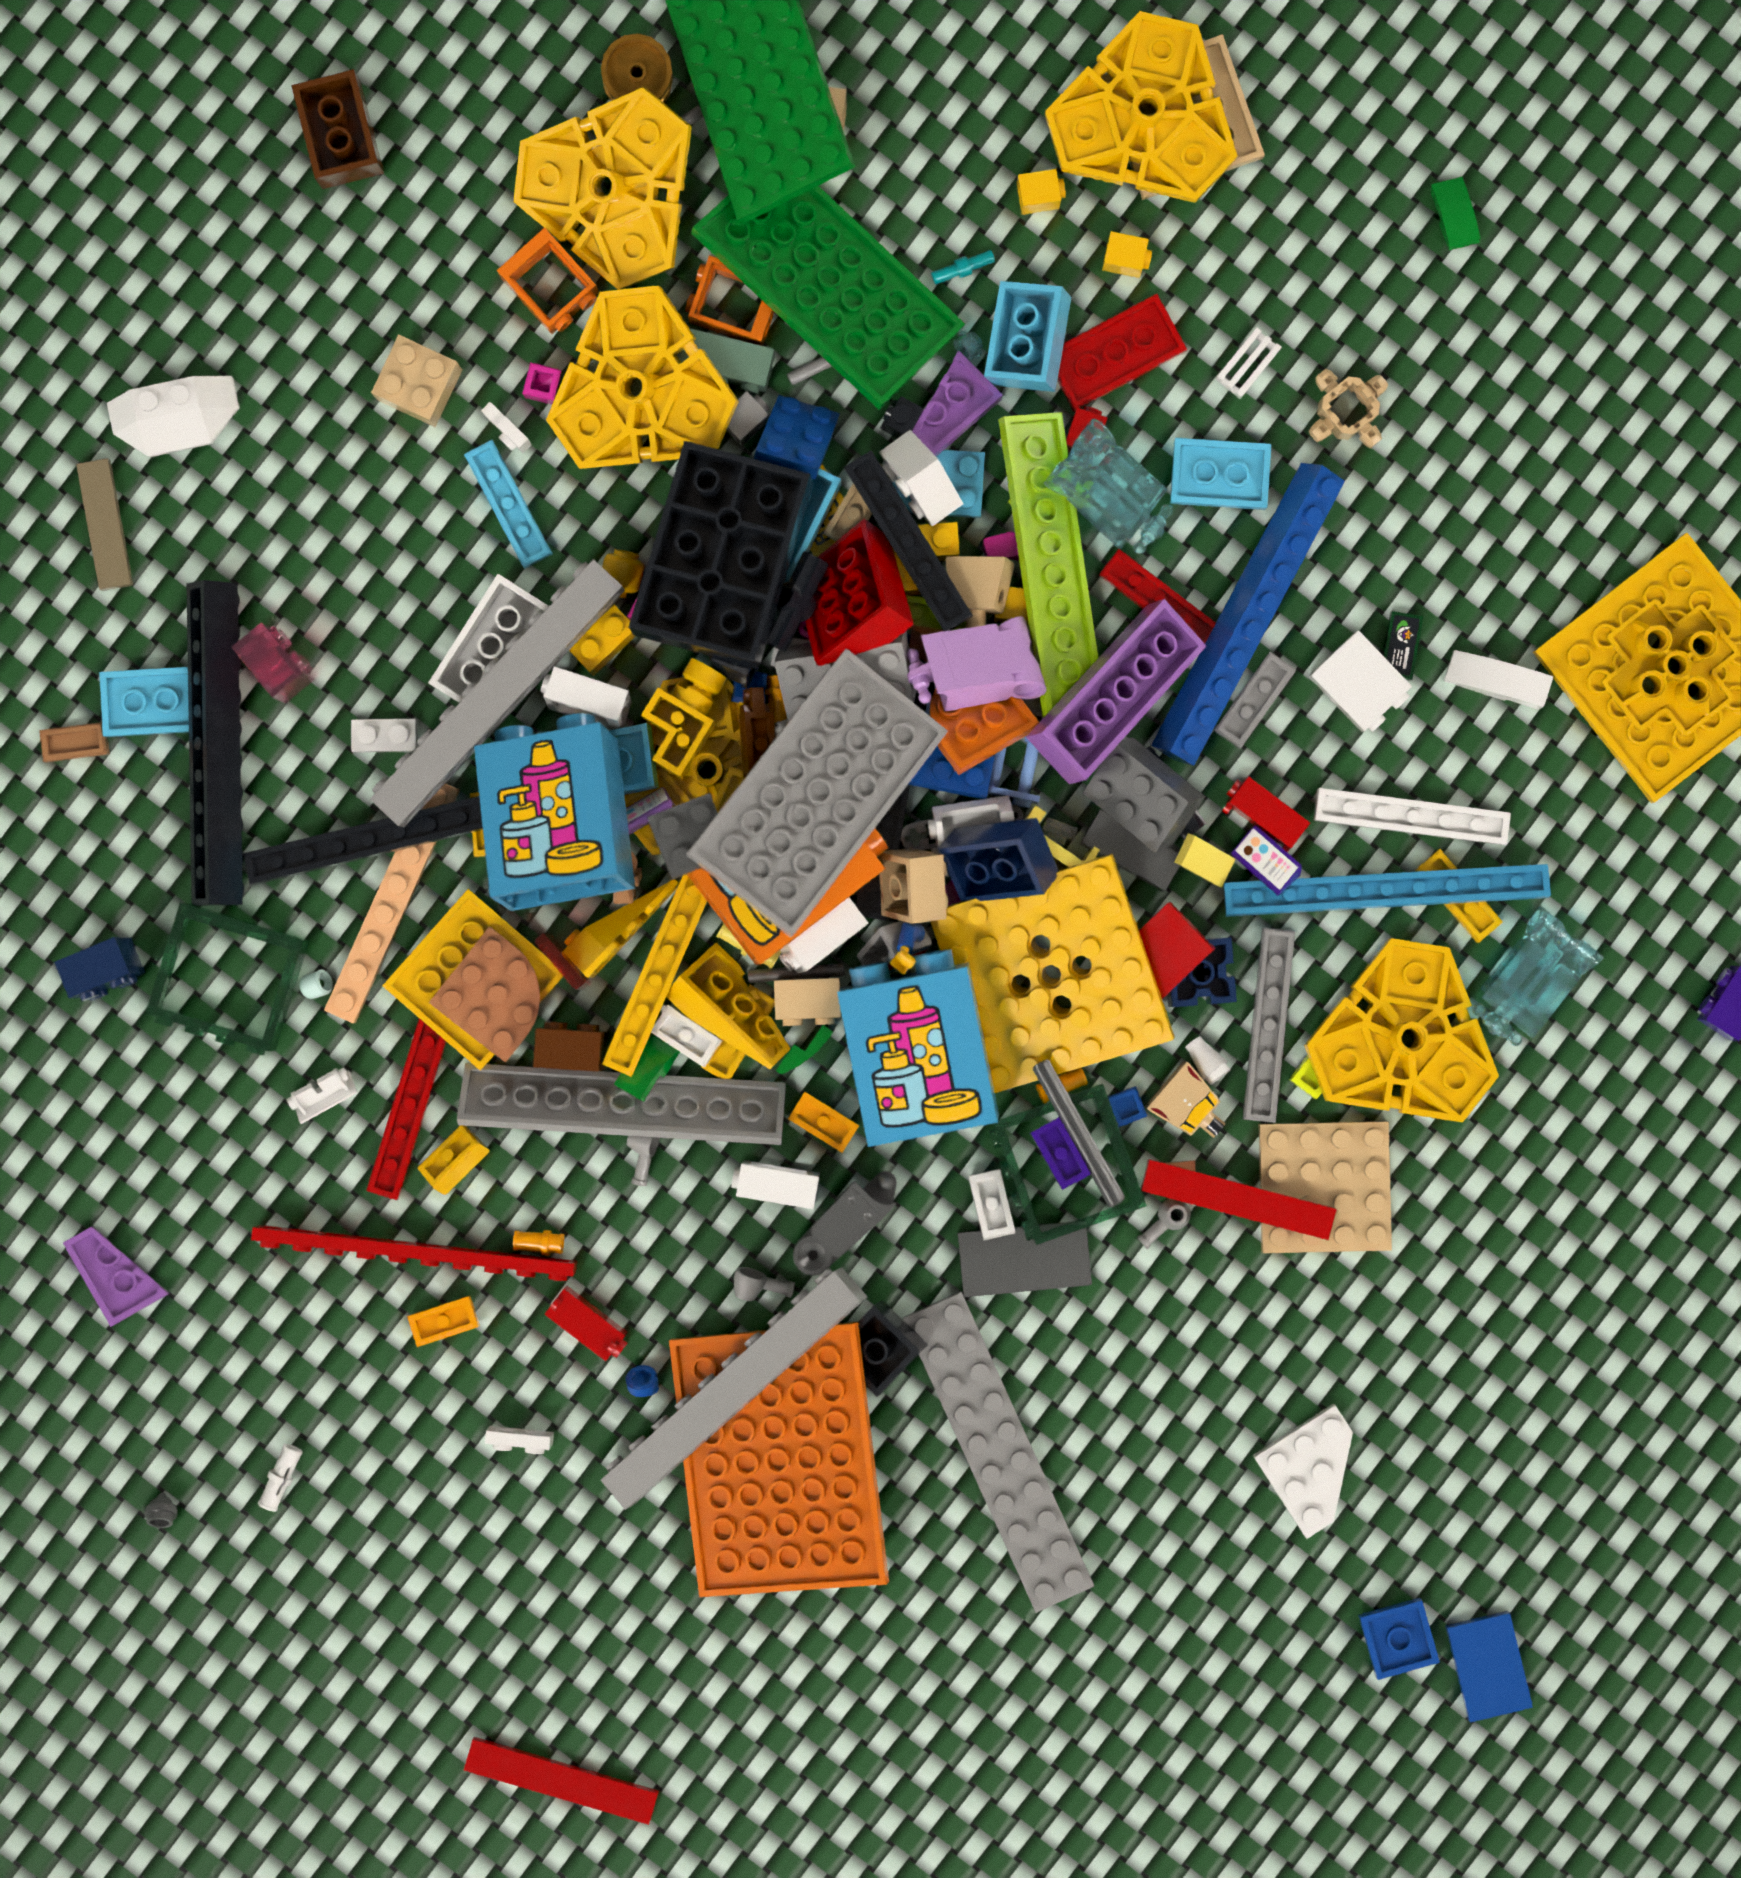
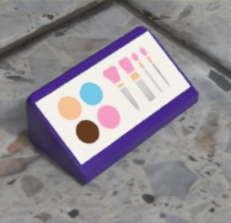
(1267, 860)

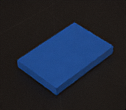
(1489, 1666)

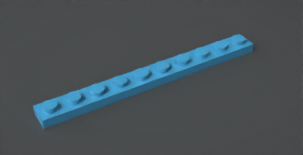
(1390, 890)

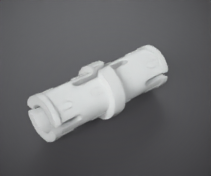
(280, 1477)

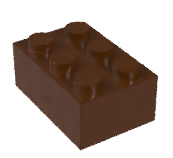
(337, 129)

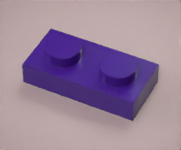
(1060, 1153)

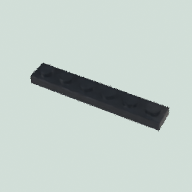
(908, 541)

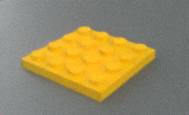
(442, 952)

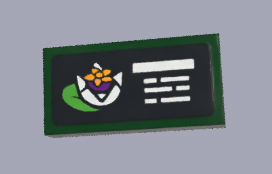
(1403, 642)

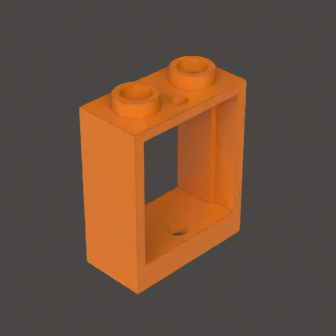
(526, 259)
(697, 302)

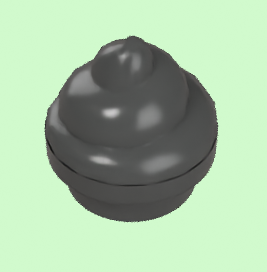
(160, 1512)

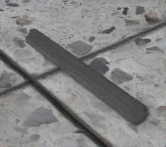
(1078, 1132)

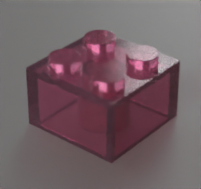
(273, 663)

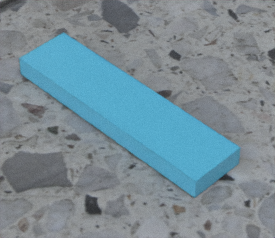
(508, 504)

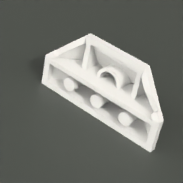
(174, 414)

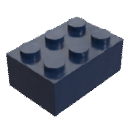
(999, 860)

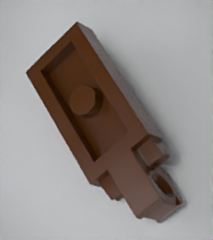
(756, 727)

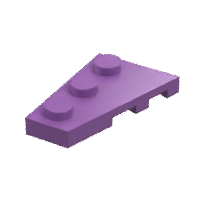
(956, 405)
(111, 1276)

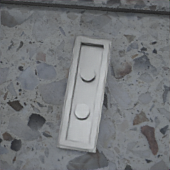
(1254, 700)

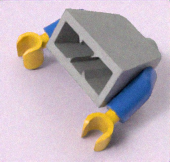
(897, 945)

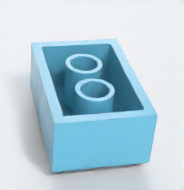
(1027, 336)

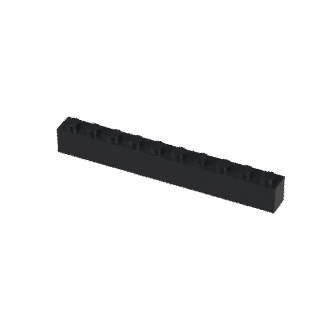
(214, 744)

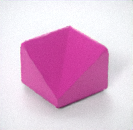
(542, 383)
(1001, 546)

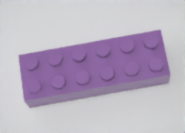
(1116, 691)

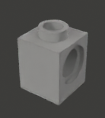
(748, 418)

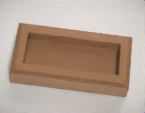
(73, 742)

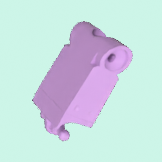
(977, 665)

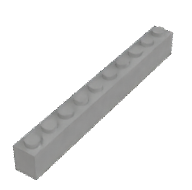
(497, 693)
(734, 1387)

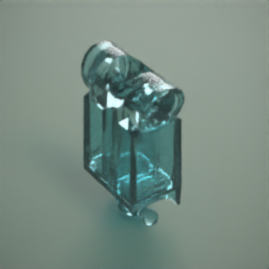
(1110, 488)
(1534, 977)

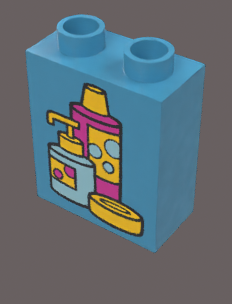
(553, 814)
(917, 1049)

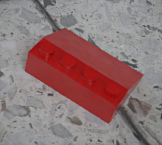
(859, 597)

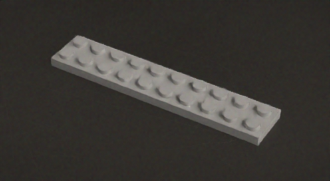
(592, 1104)
(999, 1453)

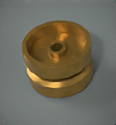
(636, 54)

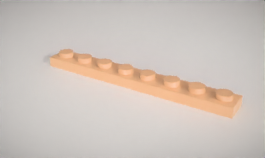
(382, 922)

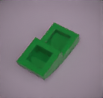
(1455, 213)
(798, 1055)
(654, 1062)

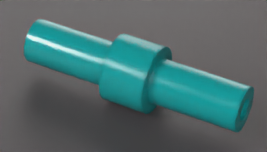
(962, 267)

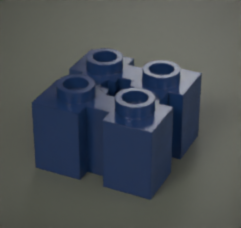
(1214, 986)

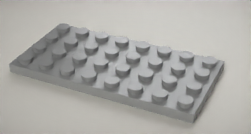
(817, 793)

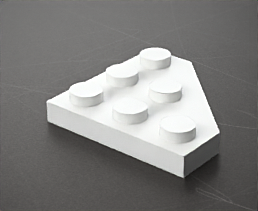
(1309, 1468)

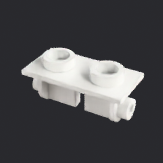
(333, 1089)

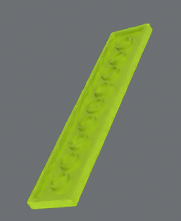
(1048, 553)

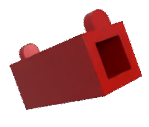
(1266, 812)
(587, 1324)

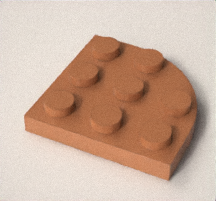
(492, 995)

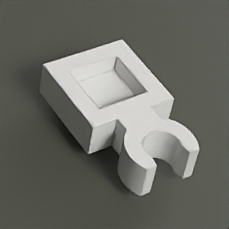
(511, 435)

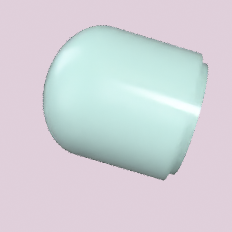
(311, 986)

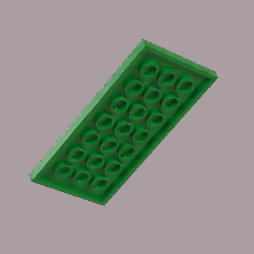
(761, 99)
(835, 289)

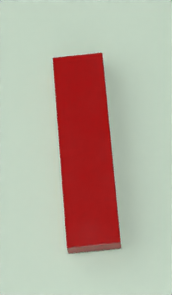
(1145, 588)

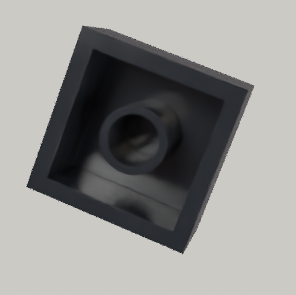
(886, 1346)

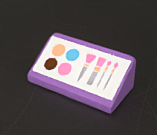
(647, 806)

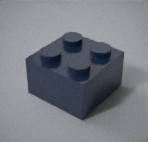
(100, 967)

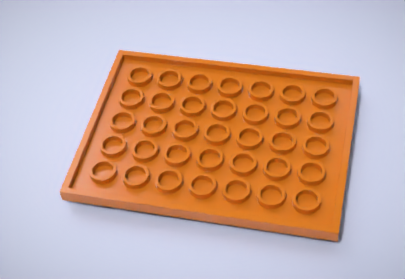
(789, 1480)

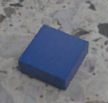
(1127, 1106)

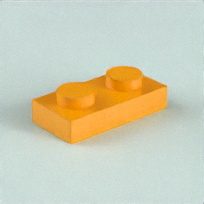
(823, 1122)
(443, 1321)

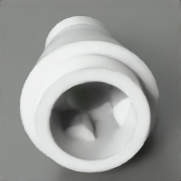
(1207, 1060)

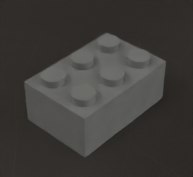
(1143, 795)

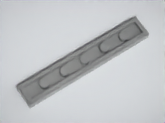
(1268, 1025)

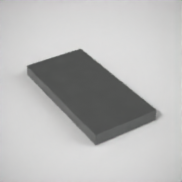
(1019, 1265)

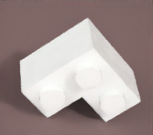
(920, 477)

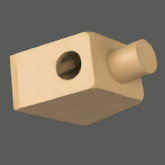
(981, 583)

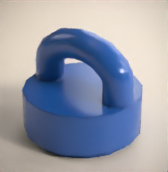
(642, 1381)

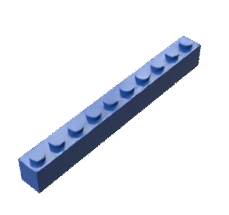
(1248, 613)

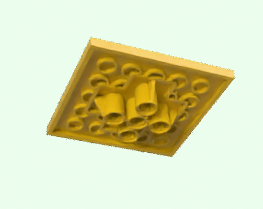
(1607, 656)
(1112, 1003)

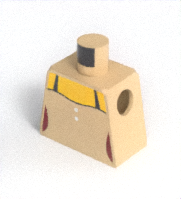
(1187, 1102)

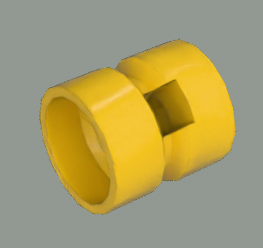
(699, 686)

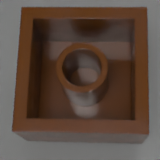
(570, 1048)

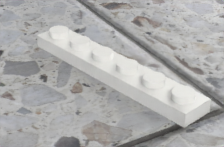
(1412, 816)

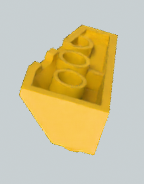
(604, 938)
(720, 1002)

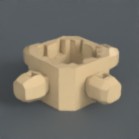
(1367, 395)

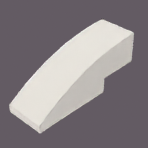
(1498, 679)

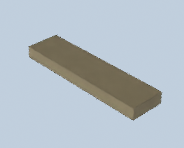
(104, 524)

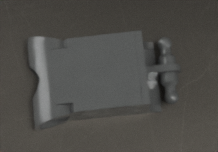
(844, 1223)

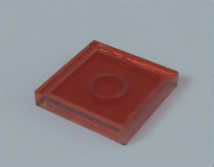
(565, 966)

